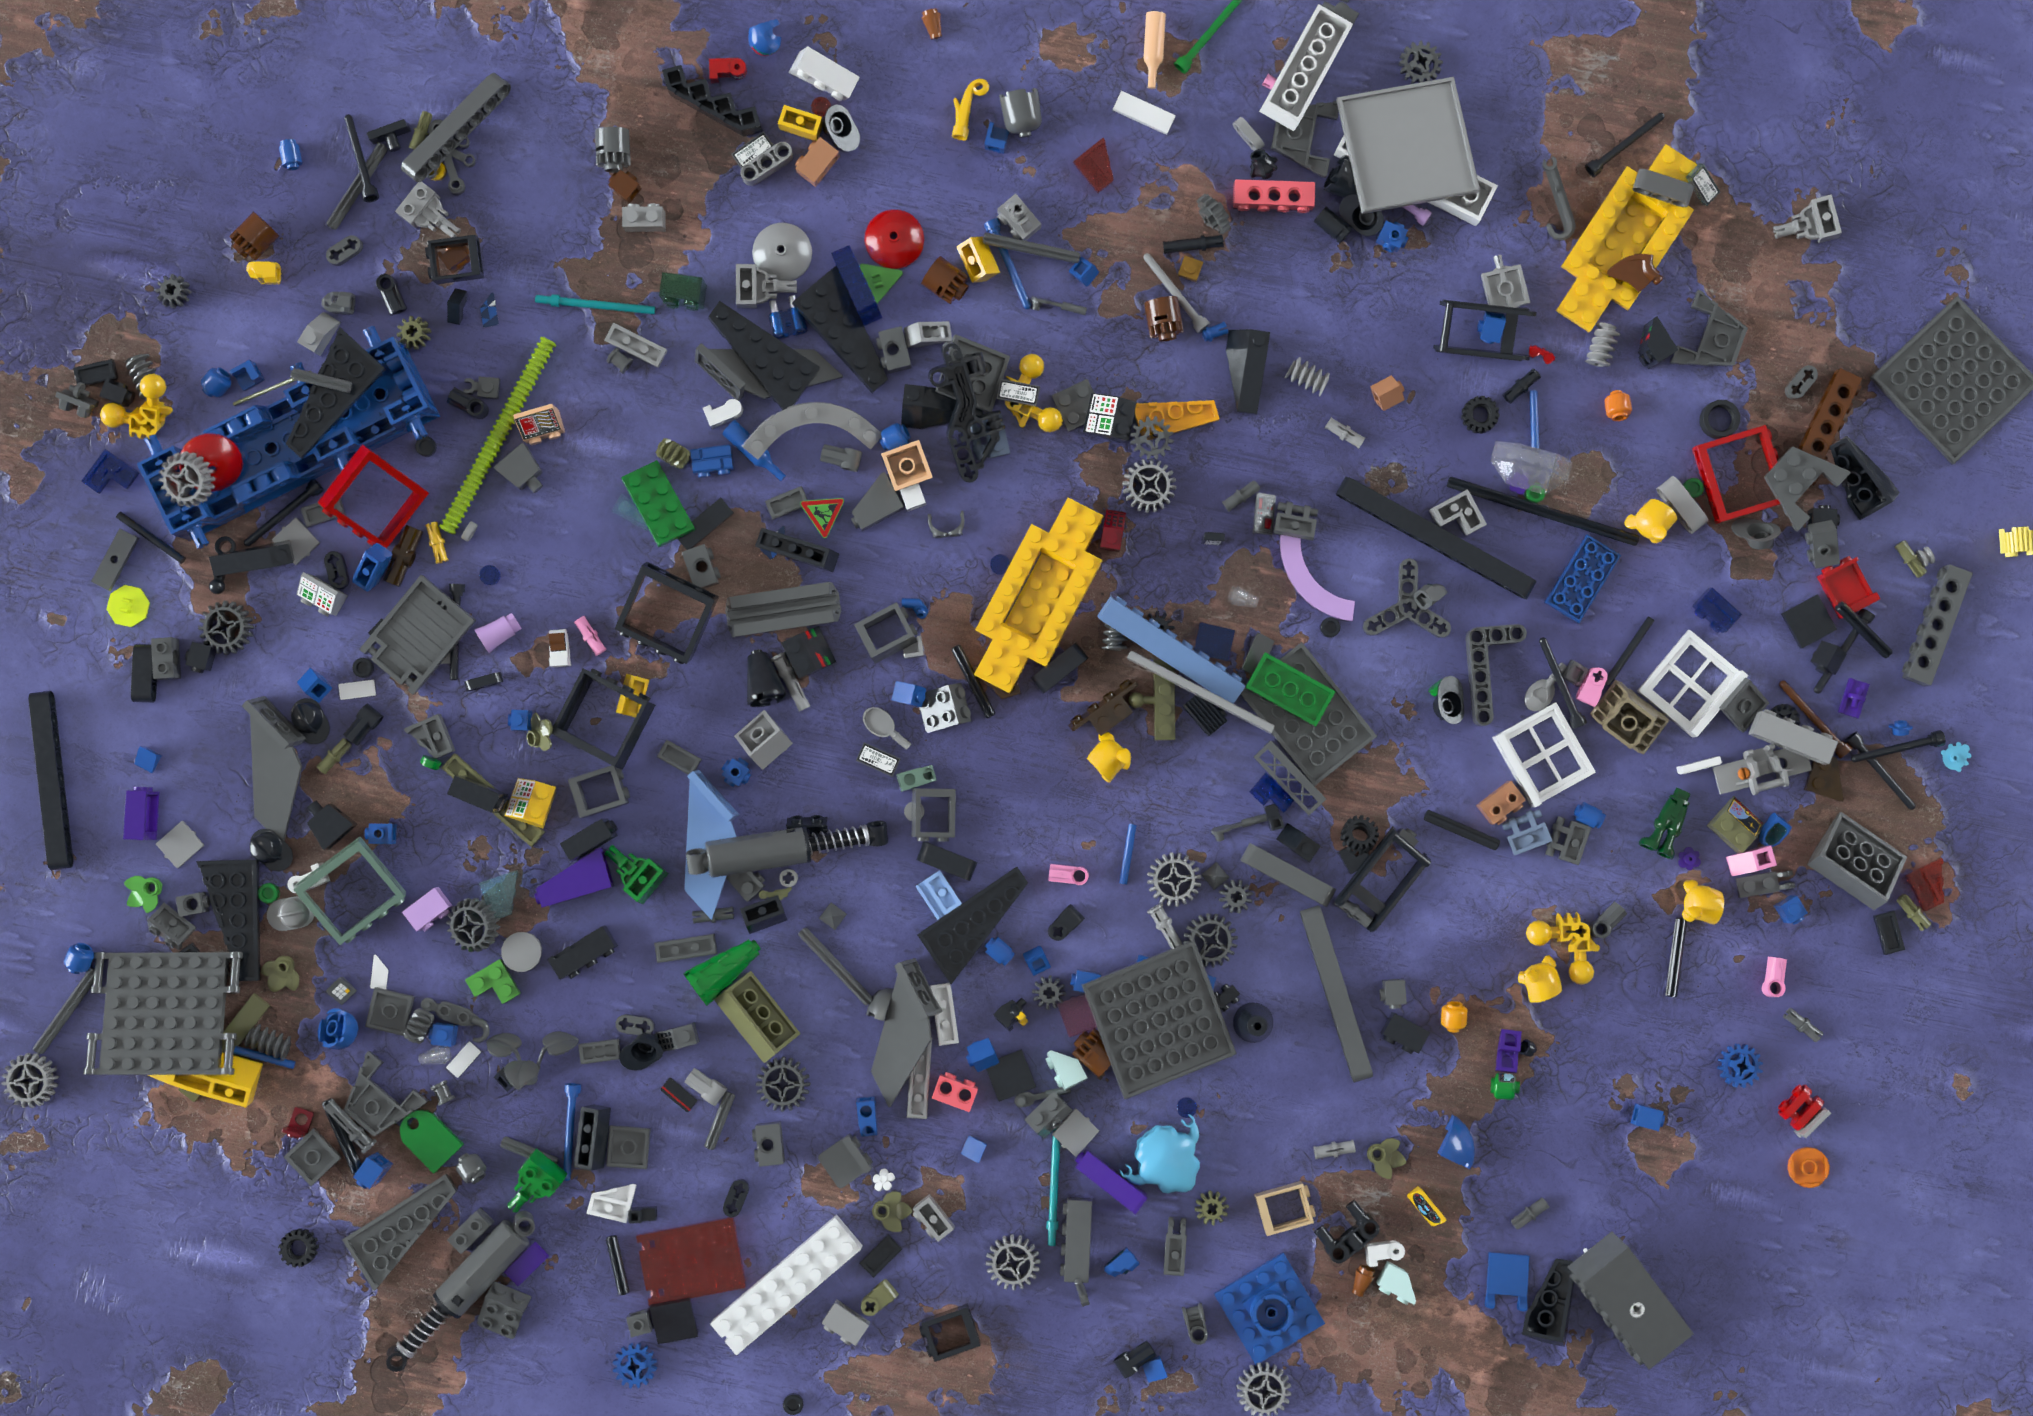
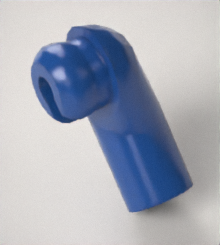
(917, 606)

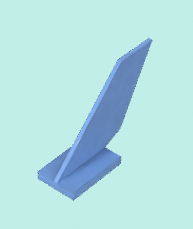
(707, 821)

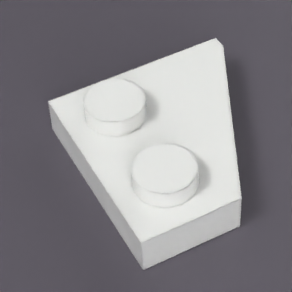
(612, 1203)

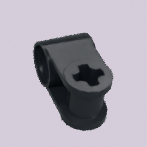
(1067, 920)

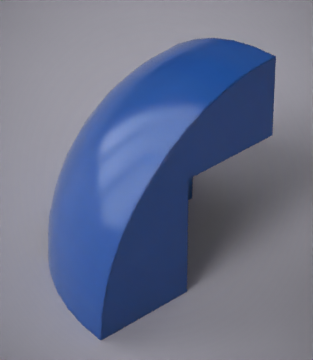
(1458, 1143)

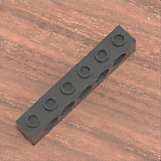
(1959, 580)

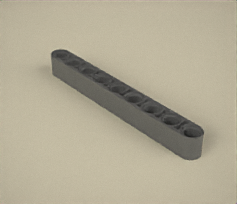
(1336, 993)

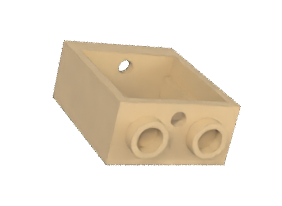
(1264, 1213)

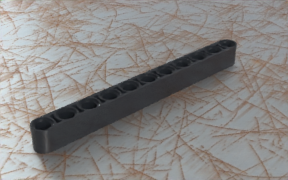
(1436, 538)

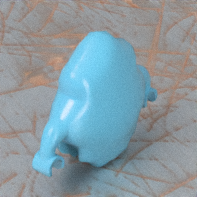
(1166, 1158)

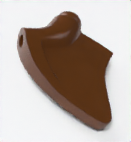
(1636, 271)

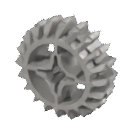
(180, 486)
(1156, 492)
(1171, 862)
(29, 1071)
(1021, 1258)
(1272, 1390)

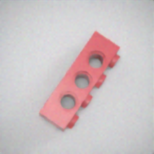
(1283, 189)

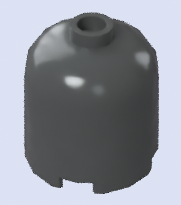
(1021, 111)

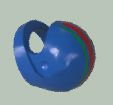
(762, 38)

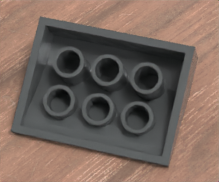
(1857, 861)

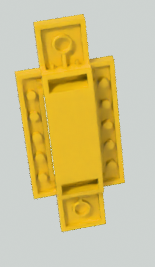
(1618, 231)
(1046, 599)

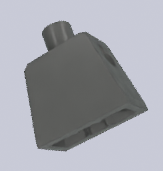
(521, 468)

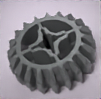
(229, 635)
(1219, 924)
(473, 939)
(783, 1074)

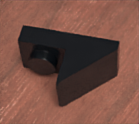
(1298, 842)

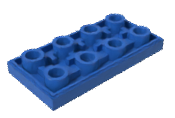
(1582, 578)

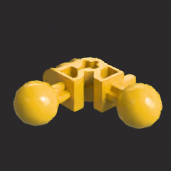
(1049, 418)
(142, 420)
(1540, 933)

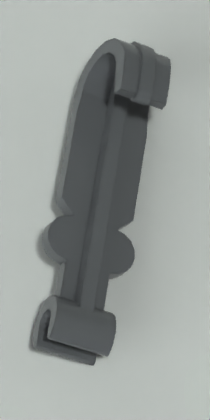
(1561, 202)

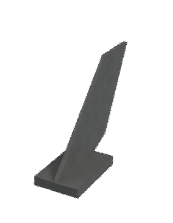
(734, 376)
(274, 764)
(905, 1029)

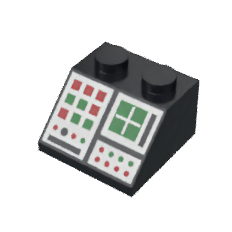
(1109, 417)

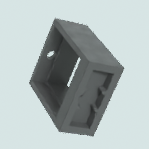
(893, 647)
(917, 793)
(579, 797)

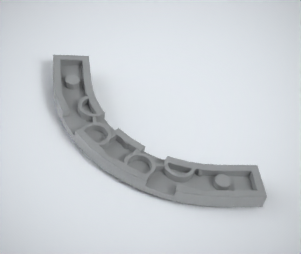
(806, 414)

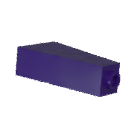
(579, 879)
(1111, 1181)

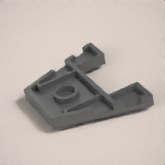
(1297, 143)
(1720, 338)
(1794, 475)
(372, 1105)

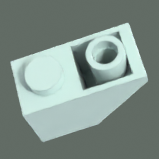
(1068, 1069)
(1396, 1281)

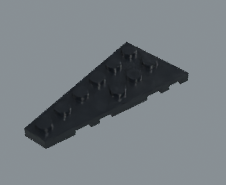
(835, 318)
(771, 362)
(325, 405)
(235, 902)
(963, 930)

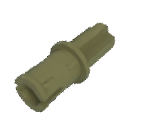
(420, 131)
(1910, 558)
(334, 756)
(1913, 912)

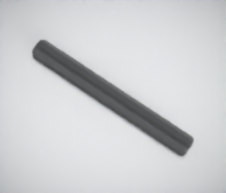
(356, 187)
(1031, 248)
(835, 966)
(65, 1012)

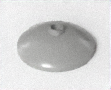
(788, 264)

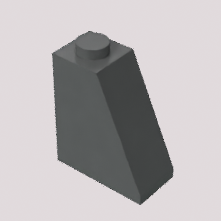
(877, 504)

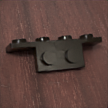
(1108, 711)

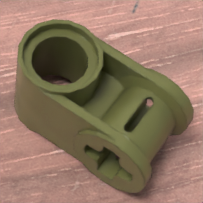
(881, 1295)

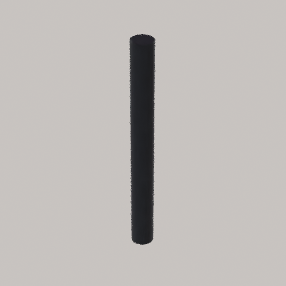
(150, 537)
(1629, 650)

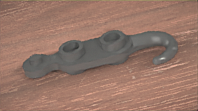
(457, 1015)

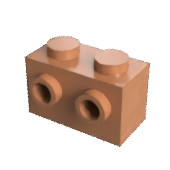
(817, 161)
(1501, 802)

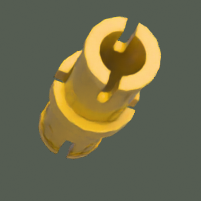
(436, 542)

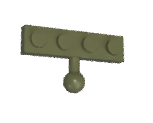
(1163, 704)

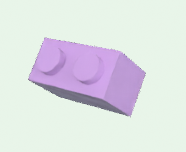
(427, 909)

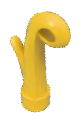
(962, 110)

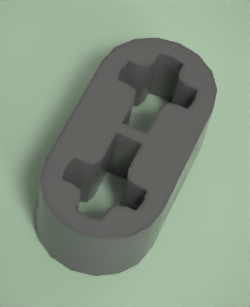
(347, 254)
(1797, 379)
(636, 1020)

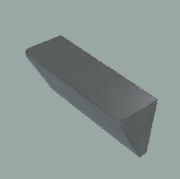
(1258, 647)

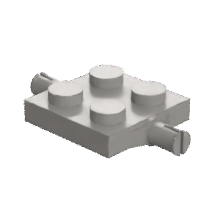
(1505, 285)

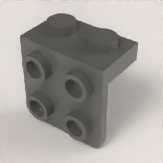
(945, 707)
(845, 1160)
(503, 1310)

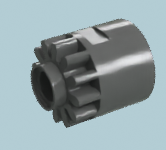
(612, 148)

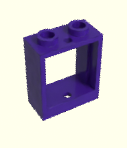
(141, 814)

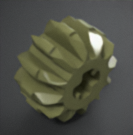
(419, 336)
(673, 453)
(1204, 1207)

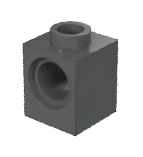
(184, 904)
(640, 1322)

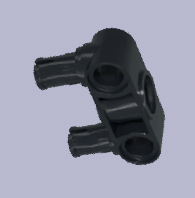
(1353, 1238)

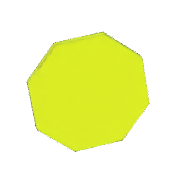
(128, 606)

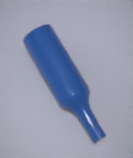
(737, 436)

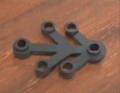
(450, 165)

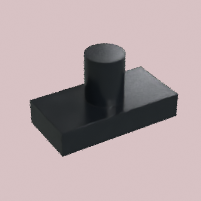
(389, 134)

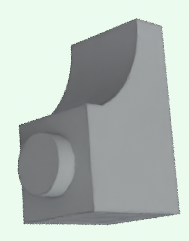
(927, 333)

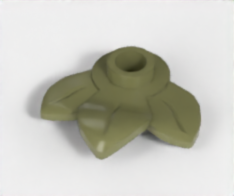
(540, 733)
(280, 977)
(1388, 1158)
(894, 1212)

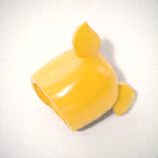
(1652, 520)
(1109, 757)
(1702, 903)
(1541, 980)

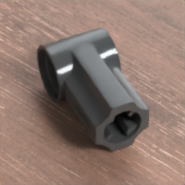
(845, 458)
(1608, 920)

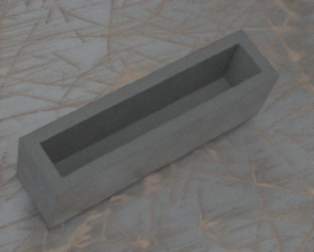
(1077, 1242)

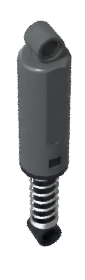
(777, 848)
(466, 1284)

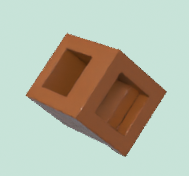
(455, 257)

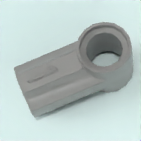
(710, 1089)

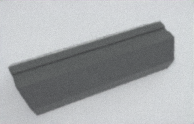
(782, 609)

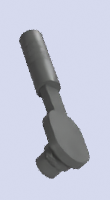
(1038, 301)
(1220, 830)
(1027, 1098)

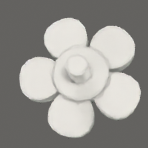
(883, 1180)

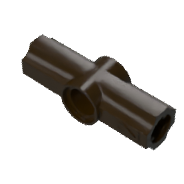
(403, 555)

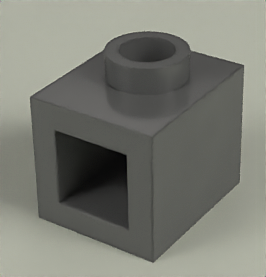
(1393, 993)

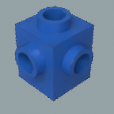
(1387, 233)
(743, 776)

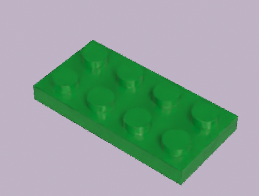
(657, 503)
(1290, 689)

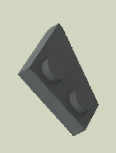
(432, 735)

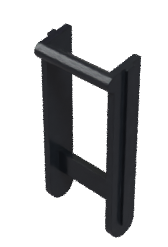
(1508, 337)
(1354, 887)

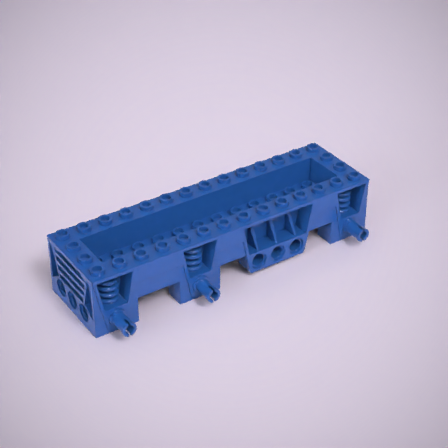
(269, 476)

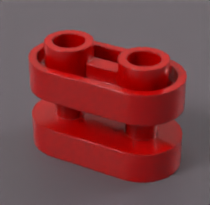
(1800, 1095)

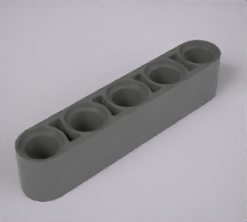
(1288, 875)

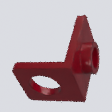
(295, 1130)

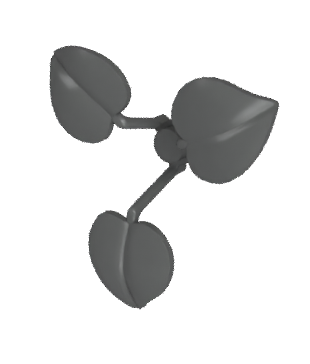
(525, 1072)

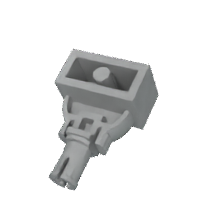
(423, 208)
(1018, 218)
(1815, 221)
(757, 286)

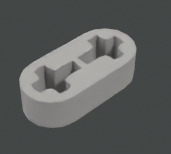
(1248, 134)

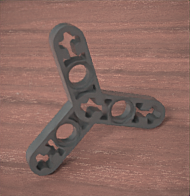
(1405, 598)

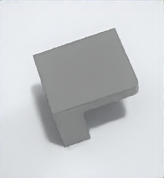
(915, 650)

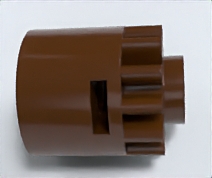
(253, 237)
(946, 280)
(1164, 318)
(1092, 1052)

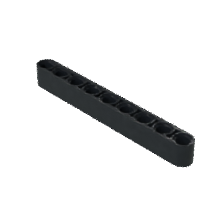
(50, 780)

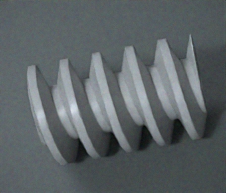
(1602, 345)
(1308, 376)

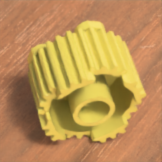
(2016, 541)

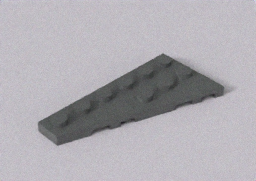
(388, 1238)

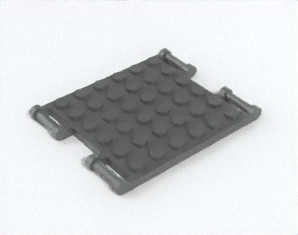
(164, 1013)

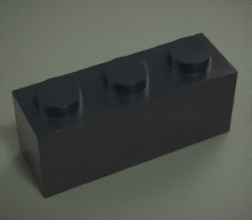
(592, 1137)

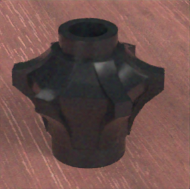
(1262, 164)

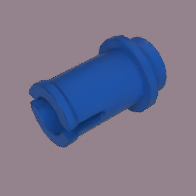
(1213, 332)

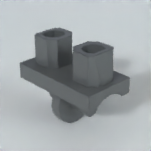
(78, 396)

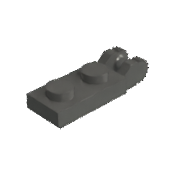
(1762, 883)
(1175, 1249)

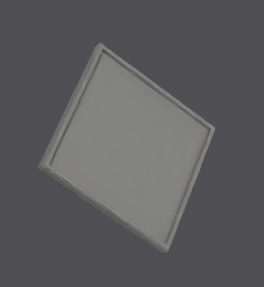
(1408, 145)

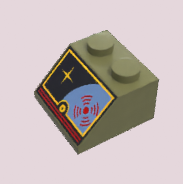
(1736, 825)

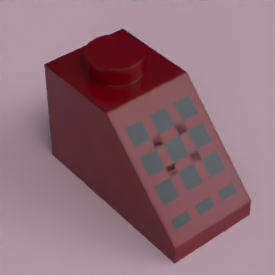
(1112, 530)

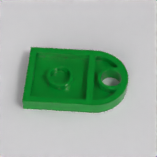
(431, 1140)

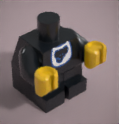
(1011, 1013)

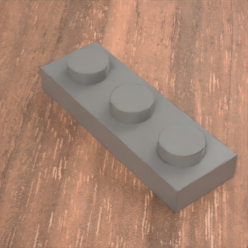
(635, 345)

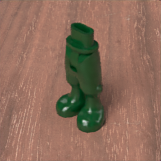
(1670, 819)

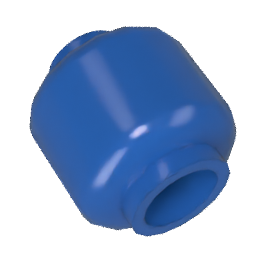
(216, 382)
(894, 436)
(79, 958)

